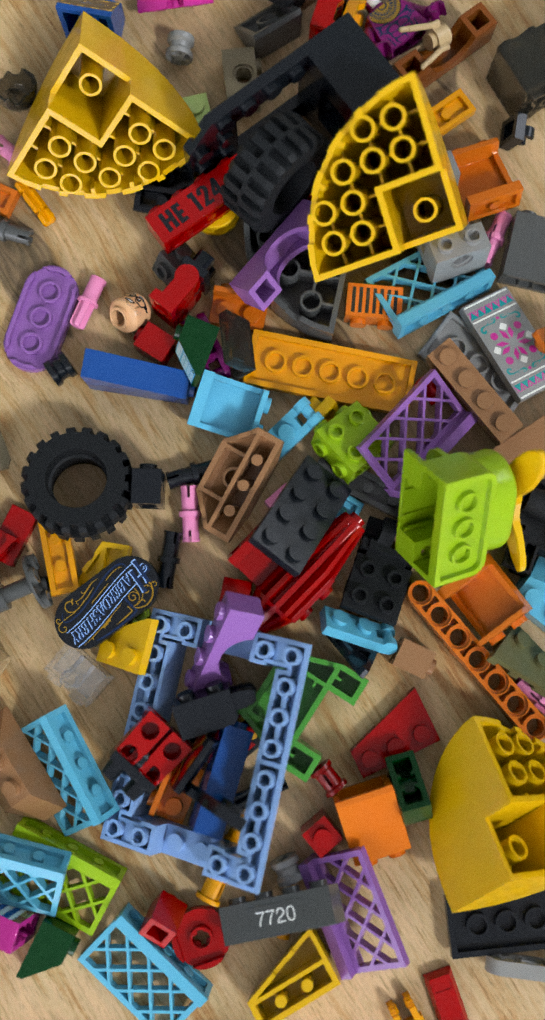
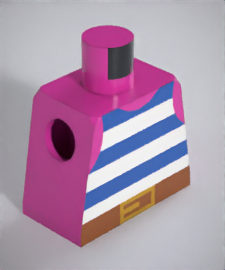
(16, 927)

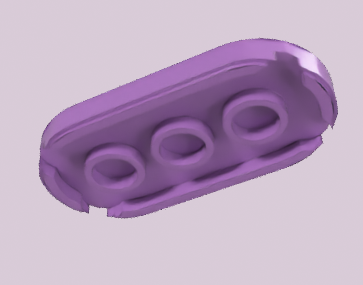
(41, 318)

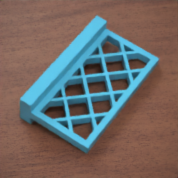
(435, 306)
(76, 768)
(36, 862)
(184, 976)

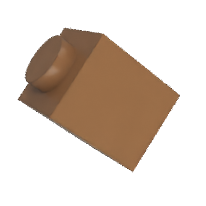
(414, 658)

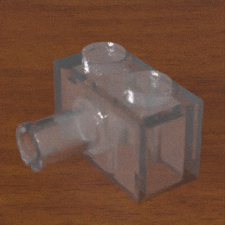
(78, 674)

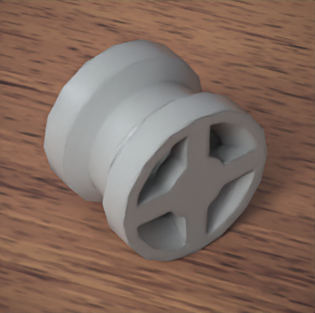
(180, 47)
(286, 869)

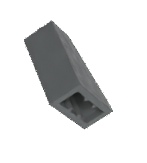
(524, 253)

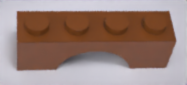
(468, 35)

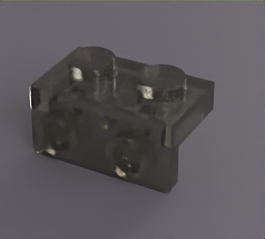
(236, 344)

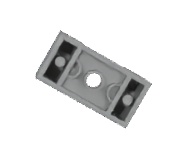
(457, 252)

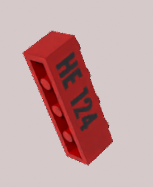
(189, 209)

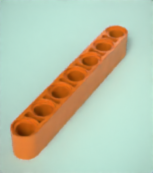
(481, 672)

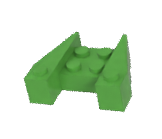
(320, 677)

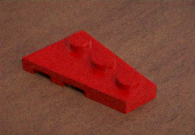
(401, 730)

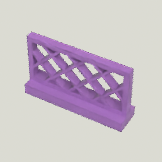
(444, 436)
(340, 938)

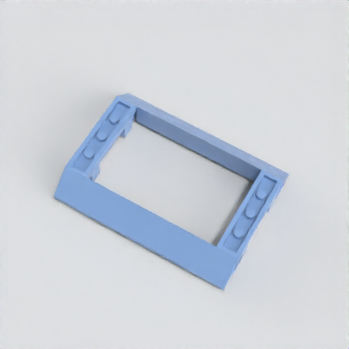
(223, 860)

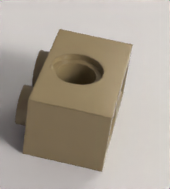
(239, 65)

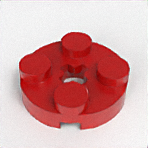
(194, 952)

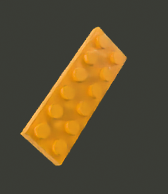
(330, 370)

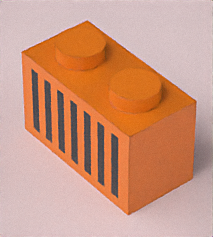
(364, 307)

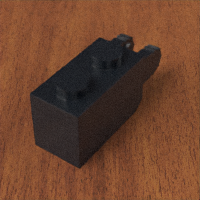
(211, 707)

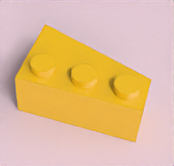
(296, 979)

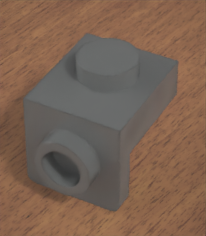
(167, 264)

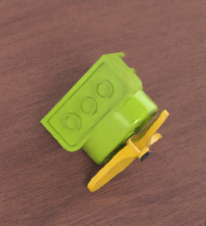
(462, 509)

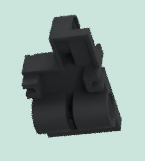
(533, 529)
(378, 574)

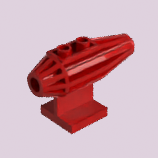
(291, 598)

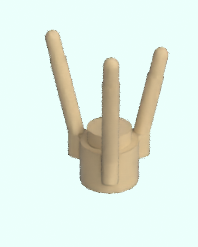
(436, 39)

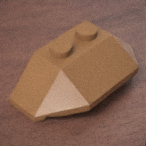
(237, 480)
(23, 779)

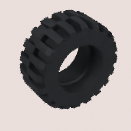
(274, 170)
(62, 453)

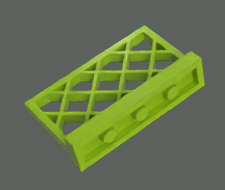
(84, 860)

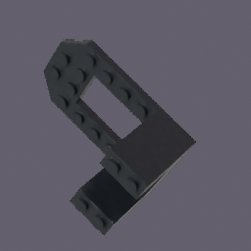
(334, 78)

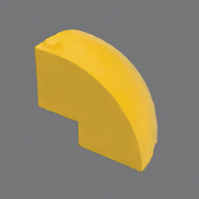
(101, 120)
(383, 184)
(489, 815)

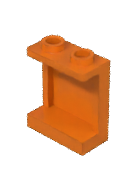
(485, 181)
(488, 601)

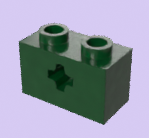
(409, 787)

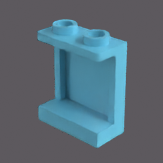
(227, 405)

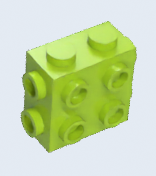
(341, 435)

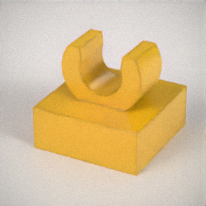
(327, 407)

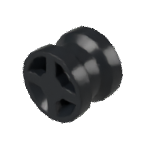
(60, 368)

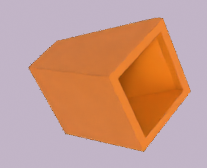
(372, 819)

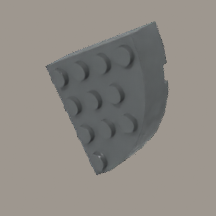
(302, 302)

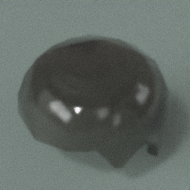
(18, 90)

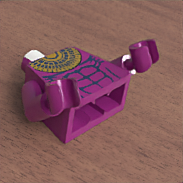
(387, 17)

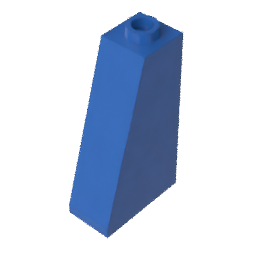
(135, 377)
(221, 777)

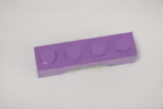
(259, 279)
(234, 621)

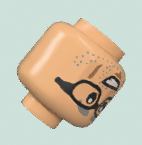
(130, 312)

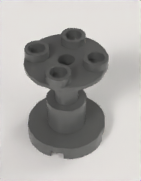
(32, 583)

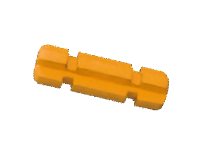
(36, 203)

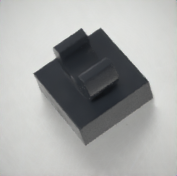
(515, 131)

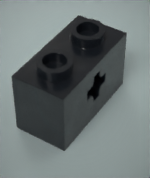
(148, 487)

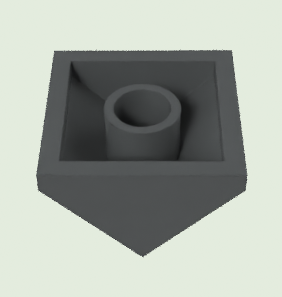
(270, 29)

